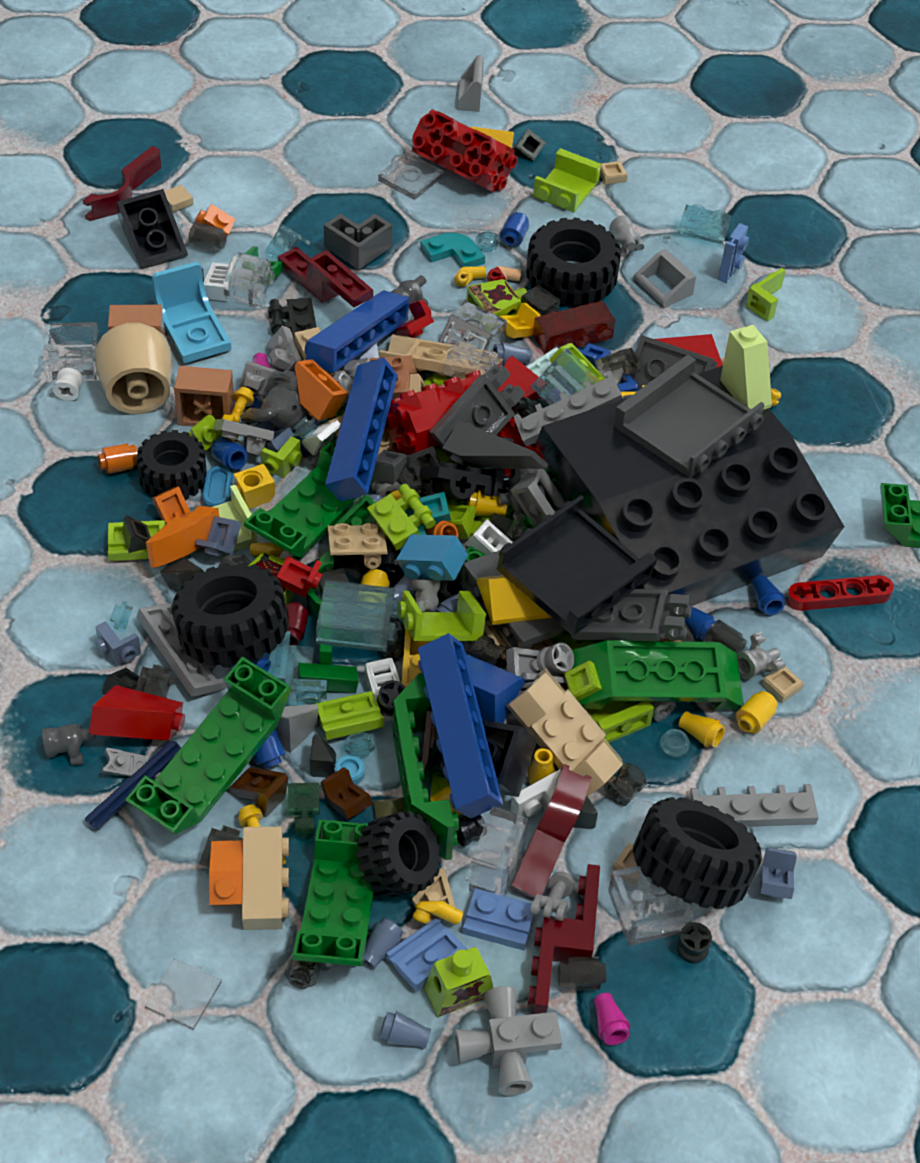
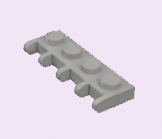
(584, 400)
(161, 628)
(765, 808)

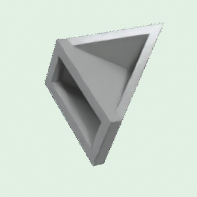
(297, 725)

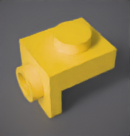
(522, 323)

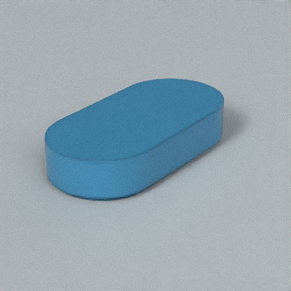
(217, 486)

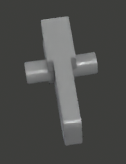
(122, 762)

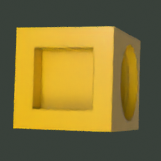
(255, 485)

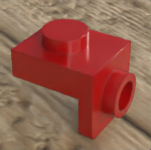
(422, 318)
(298, 576)

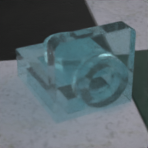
(307, 691)

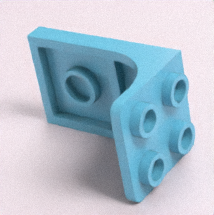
(188, 313)

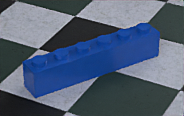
(357, 330)
(361, 430)
(459, 727)

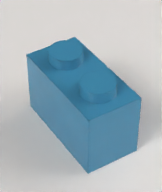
(432, 557)

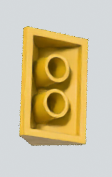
(506, 602)

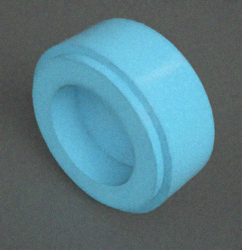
(354, 765)

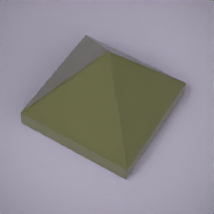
(389, 806)

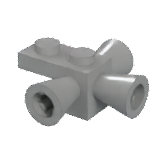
(509, 1039)

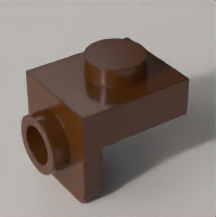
(344, 795)

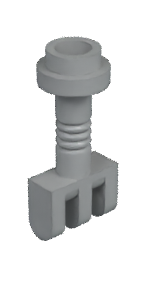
(561, 886)

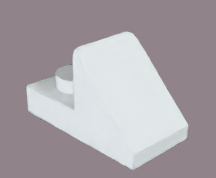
(534, 796)

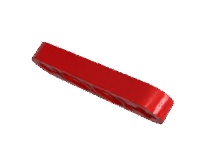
(838, 589)

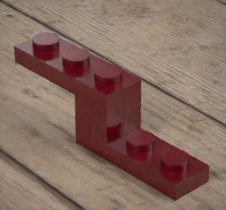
(325, 276)
(564, 939)

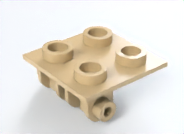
(358, 540)

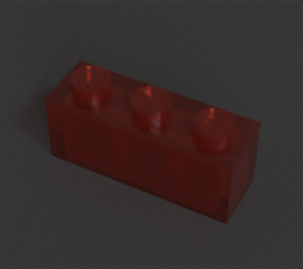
(575, 325)

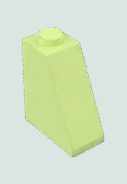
(747, 367)

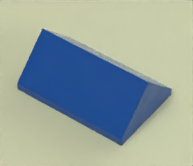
(493, 688)

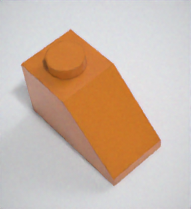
(318, 390)
(226, 873)

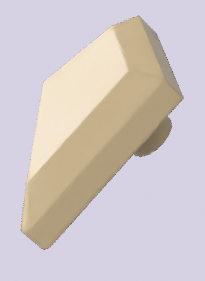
(437, 891)

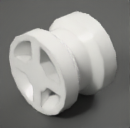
(68, 384)

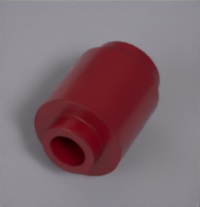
(297, 622)

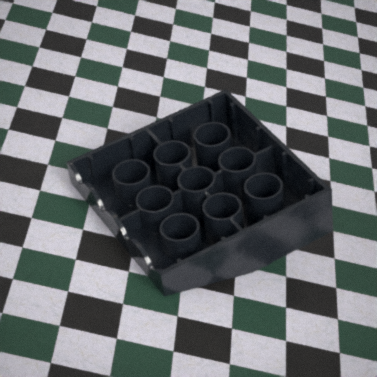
(710, 532)

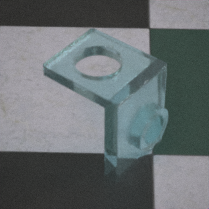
(283, 241)

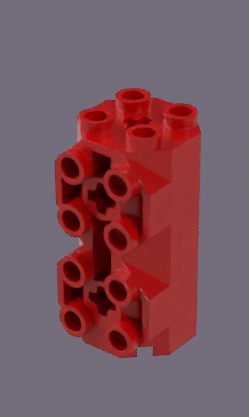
(463, 150)
(416, 413)

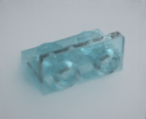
(705, 224)

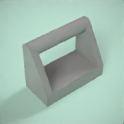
(471, 86)
(673, 272)
(532, 499)

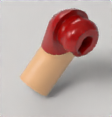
(504, 273)

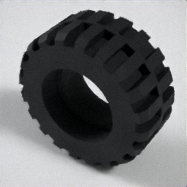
(579, 242)
(230, 614)
(697, 853)

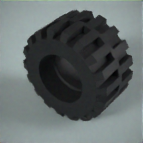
(171, 462)
(398, 854)

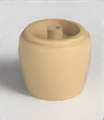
(134, 367)

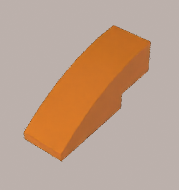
(180, 535)

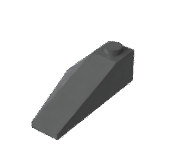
(485, 450)

